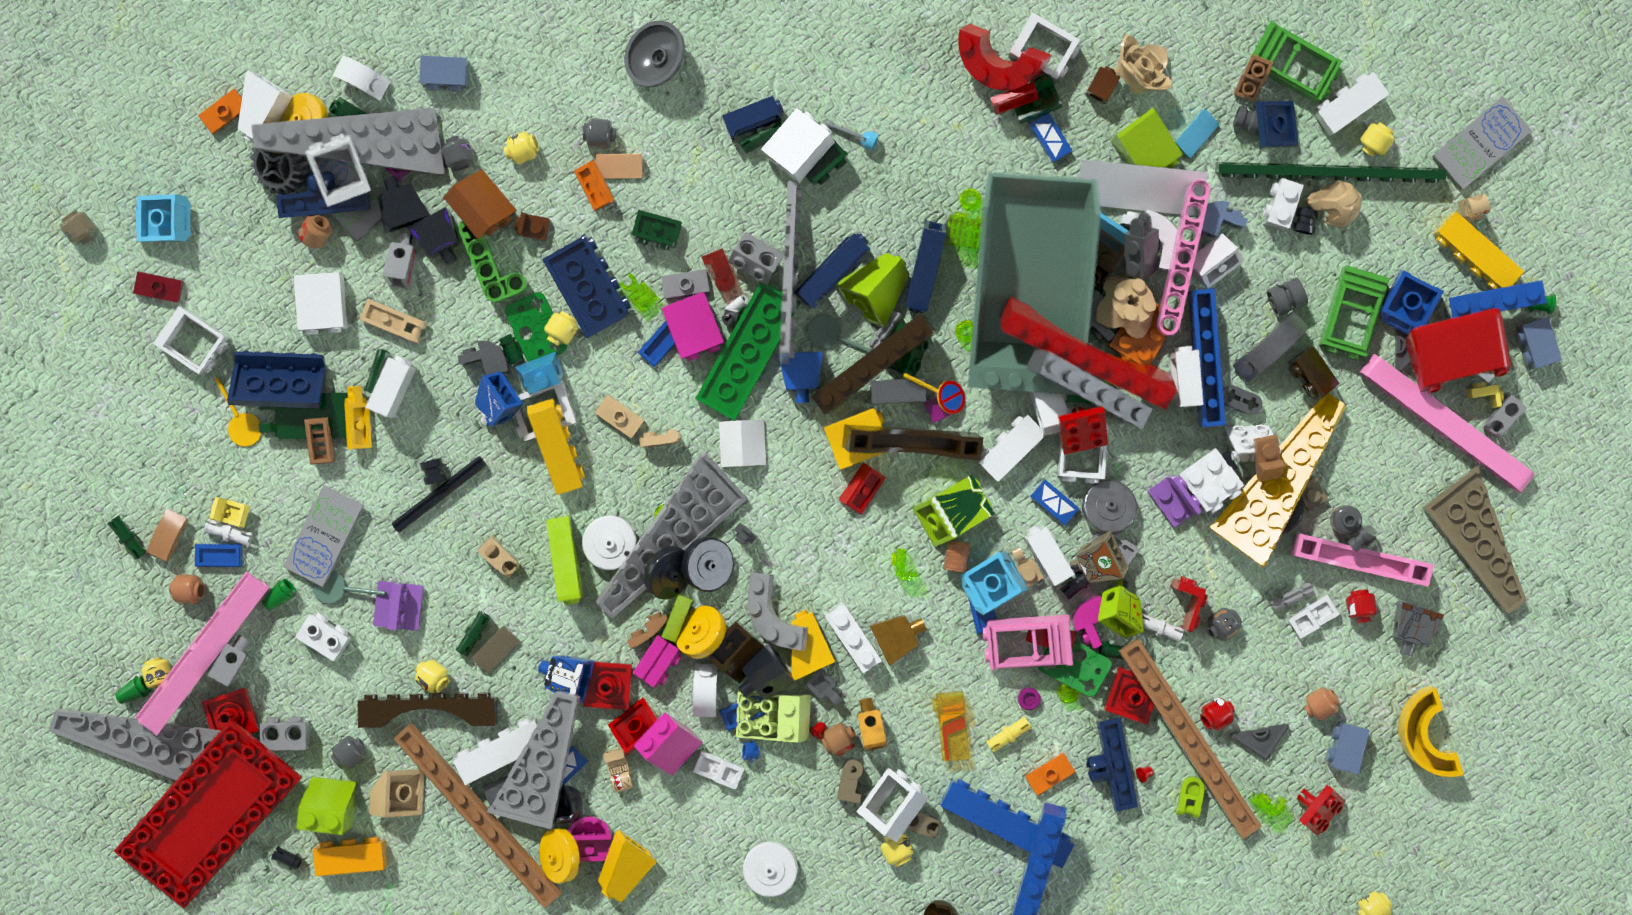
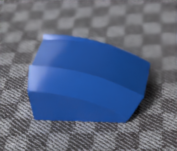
(1409, 302)

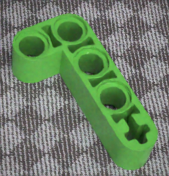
(485, 259)

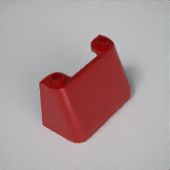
(1458, 349)

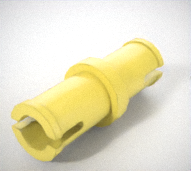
(1009, 734)

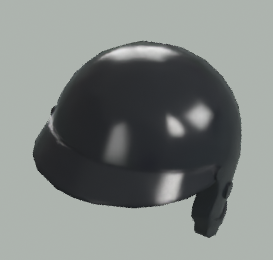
(570, 805)

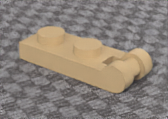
(392, 320)

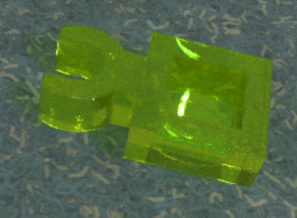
(641, 295)

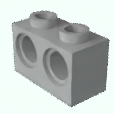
(756, 258)
(285, 739)

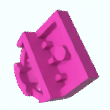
(592, 838)

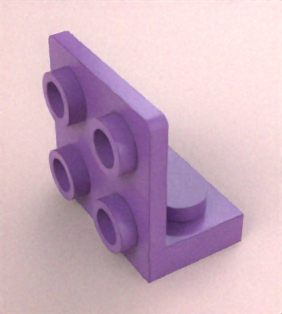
(1174, 499)

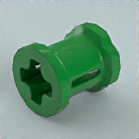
(1549, 307)

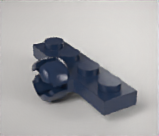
(313, 202)
(1113, 765)

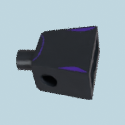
(437, 235)

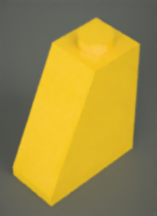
(817, 650)
(624, 866)

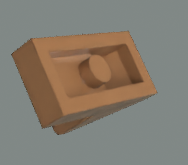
(1267, 458)

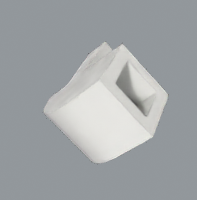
(361, 77)
(705, 690)

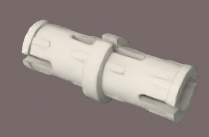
(228, 532)
(1162, 628)

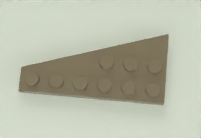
(1474, 531)

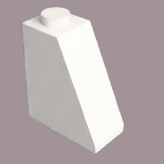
(261, 103)

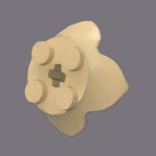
(1143, 66)
(1116, 312)

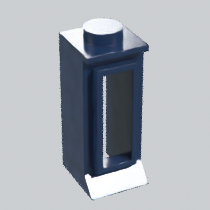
(752, 116)

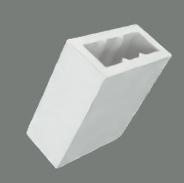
(798, 145)
(320, 302)
(391, 386)

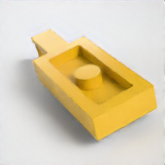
(357, 419)

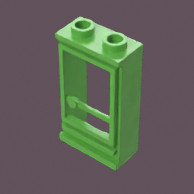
(1271, 43)
(1362, 282)

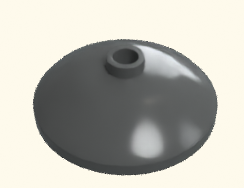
(647, 49)

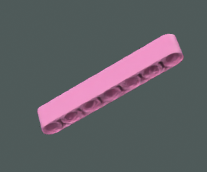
(1190, 249)

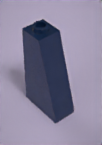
(925, 266)

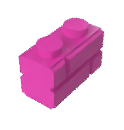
(657, 660)

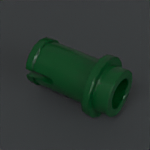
(510, 348)
(1110, 650)

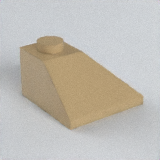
(397, 794)

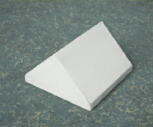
(742, 443)

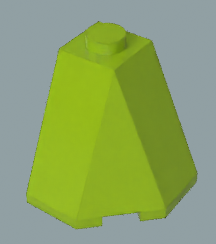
(876, 287)

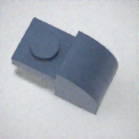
(1217, 214)

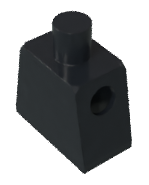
(400, 206)
(766, 674)

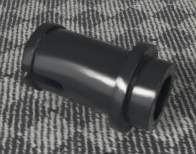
(1075, 586)
(287, 858)

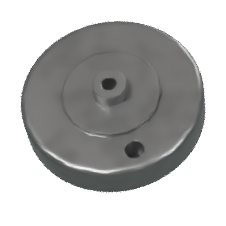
(1109, 507)

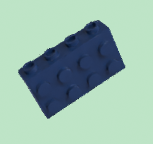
(587, 286)
(277, 379)

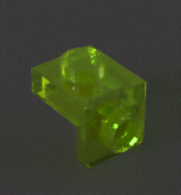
(898, 560)

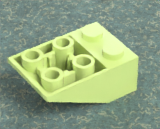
(785, 717)

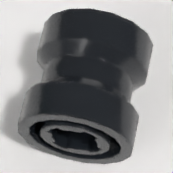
(1306, 221)
(433, 471)

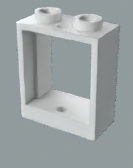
(1025, 34)
(344, 192)
(173, 327)
(1186, 376)
(565, 404)
(1089, 477)
(1048, 554)
(906, 811)

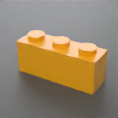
(350, 856)

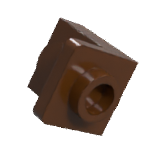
(532, 226)

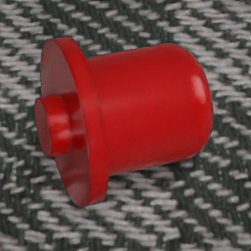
(818, 730)
(1144, 773)

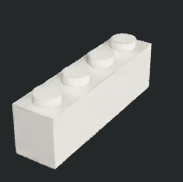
(494, 753)

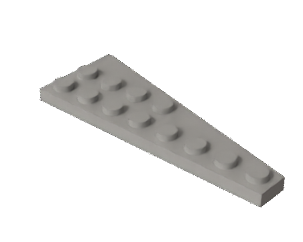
(384, 139)
(789, 277)
(689, 514)
(129, 740)

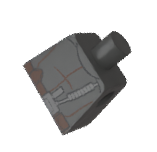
(1414, 626)

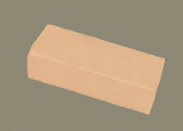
(620, 166)

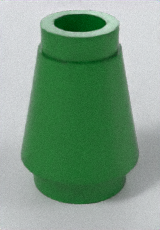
(279, 594)
(132, 690)

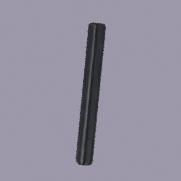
(439, 494)

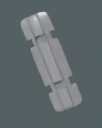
(884, 332)
(1292, 596)

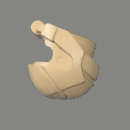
(1339, 201)

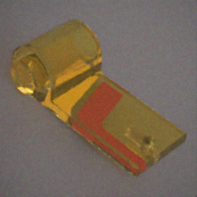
(952, 725)

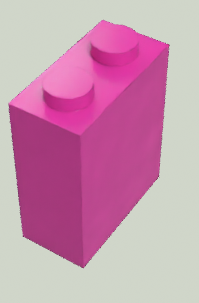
(692, 327)
(668, 743)

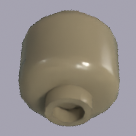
(78, 227)

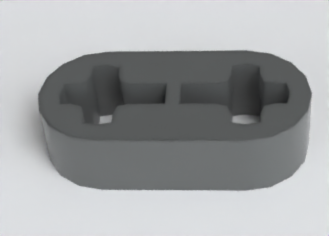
(1243, 394)

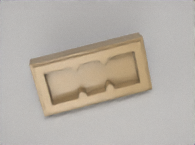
(619, 416)

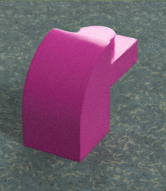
(1084, 617)

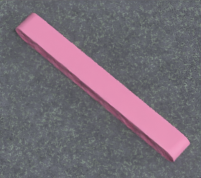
(1447, 423)

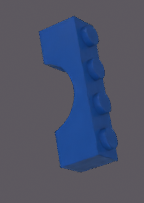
(1502, 298)

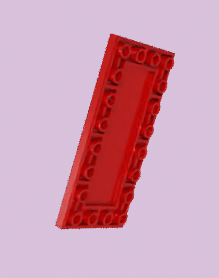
(207, 813)

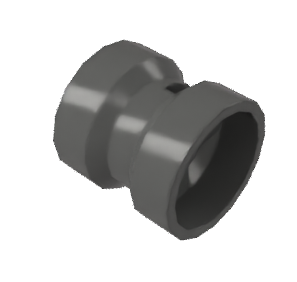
(1246, 120)

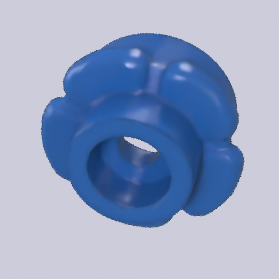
(750, 751)

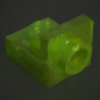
(1263, 802)

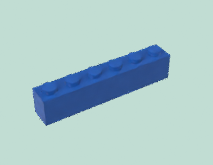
(1206, 340)
(998, 818)
(1040, 860)

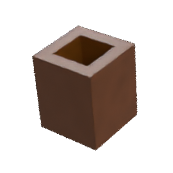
(1103, 84)

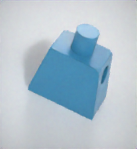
(540, 373)

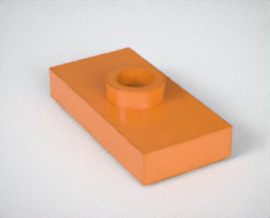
(222, 111)
(594, 185)
(1050, 773)

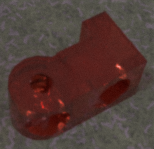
(724, 278)

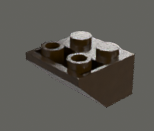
(1108, 256)
(1313, 373)
(736, 651)

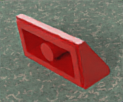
(862, 488)

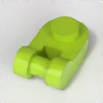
(1192, 789)

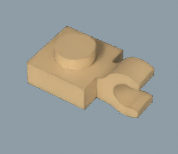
(1027, 568)

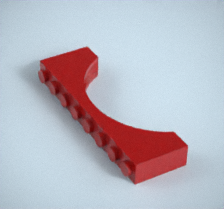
(1139, 379)

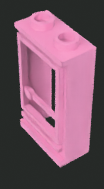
(1058, 635)

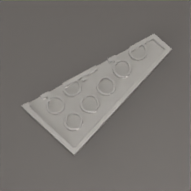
(537, 776)

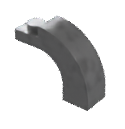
(1271, 346)

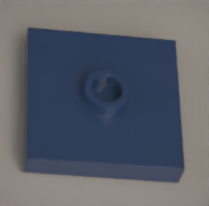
(1277, 124)

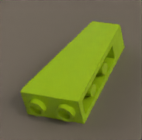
(565, 560)

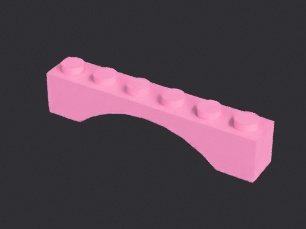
(1363, 560)

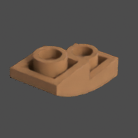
(1253, 77)
(166, 534)
(655, 622)

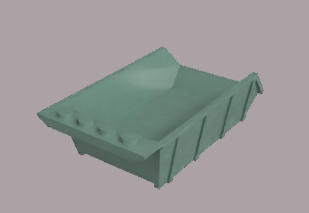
(1041, 251)

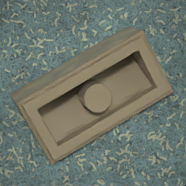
(495, 649)

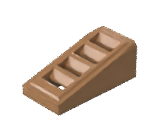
(313, 457)

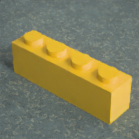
(1477, 252)
(555, 447)

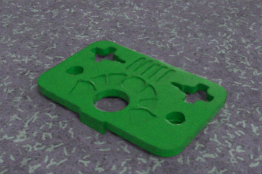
(536, 321)
(1081, 670)

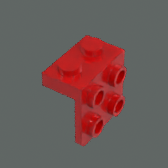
(1197, 600)

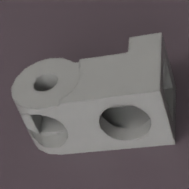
(1504, 416)

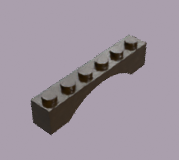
(874, 363)
(934, 442)
(476, 711)

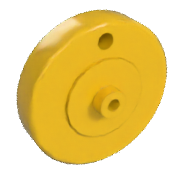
(304, 107)
(701, 632)
(559, 855)

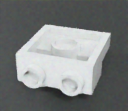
(1212, 481)

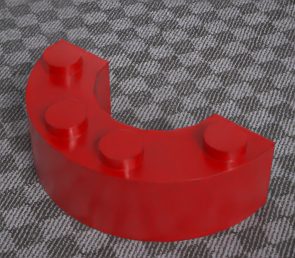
(991, 69)

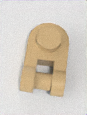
(651, 439)

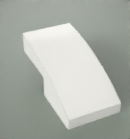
(1314, 616)
(717, 769)

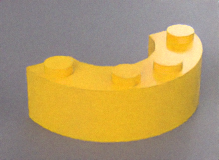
(1414, 735)

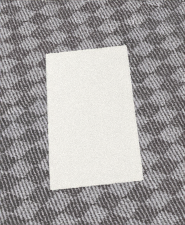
(1142, 186)

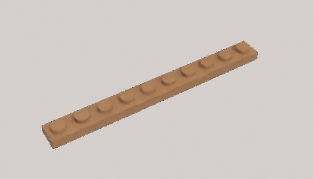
(1189, 738)
(476, 814)

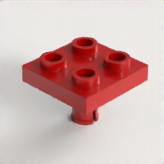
(1083, 430)
(609, 686)
(1128, 698)
(231, 705)
(1320, 809)

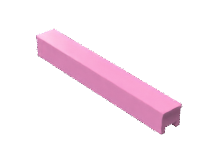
(201, 653)

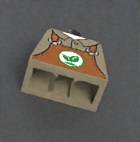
(1100, 560)

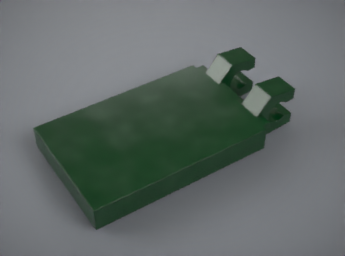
(290, 421)

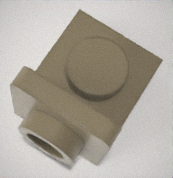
(1313, 494)

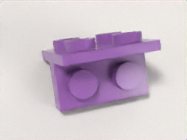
(399, 607)

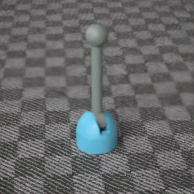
(867, 139)

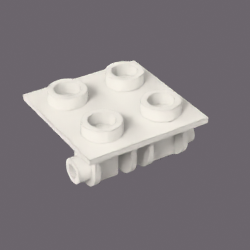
(1243, 442)

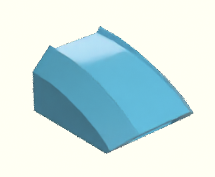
(163, 218)
(993, 583)

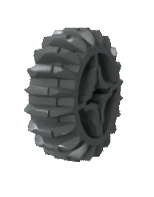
(284, 165)

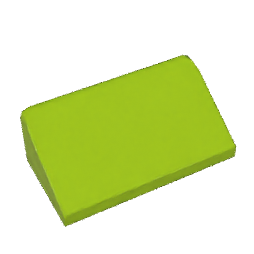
(677, 618)

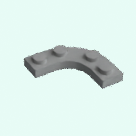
(766, 620)

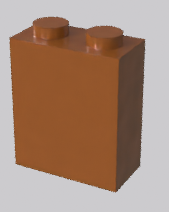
(480, 204)

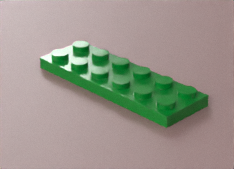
(745, 353)

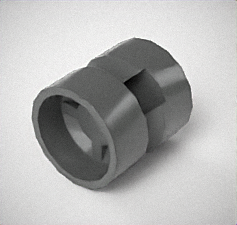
(1288, 296)

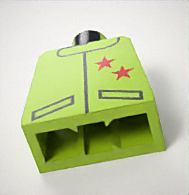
(1121, 610)

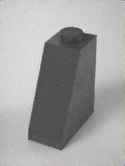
(897, 391)

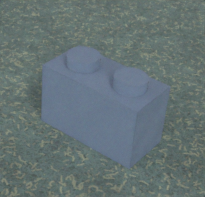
(444, 72)
(1538, 343)
(1347, 747)

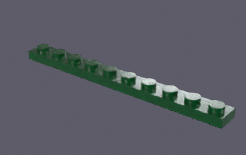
(1340, 172)

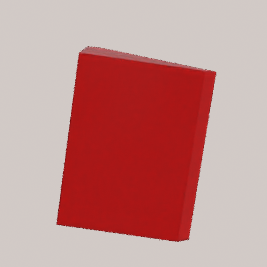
(633, 724)

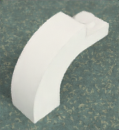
(1167, 236)

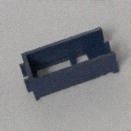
(833, 269)

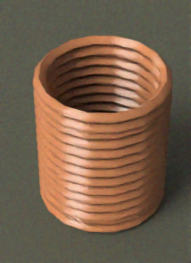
(957, 556)

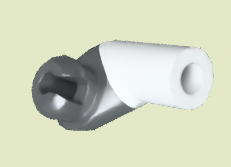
(733, 310)

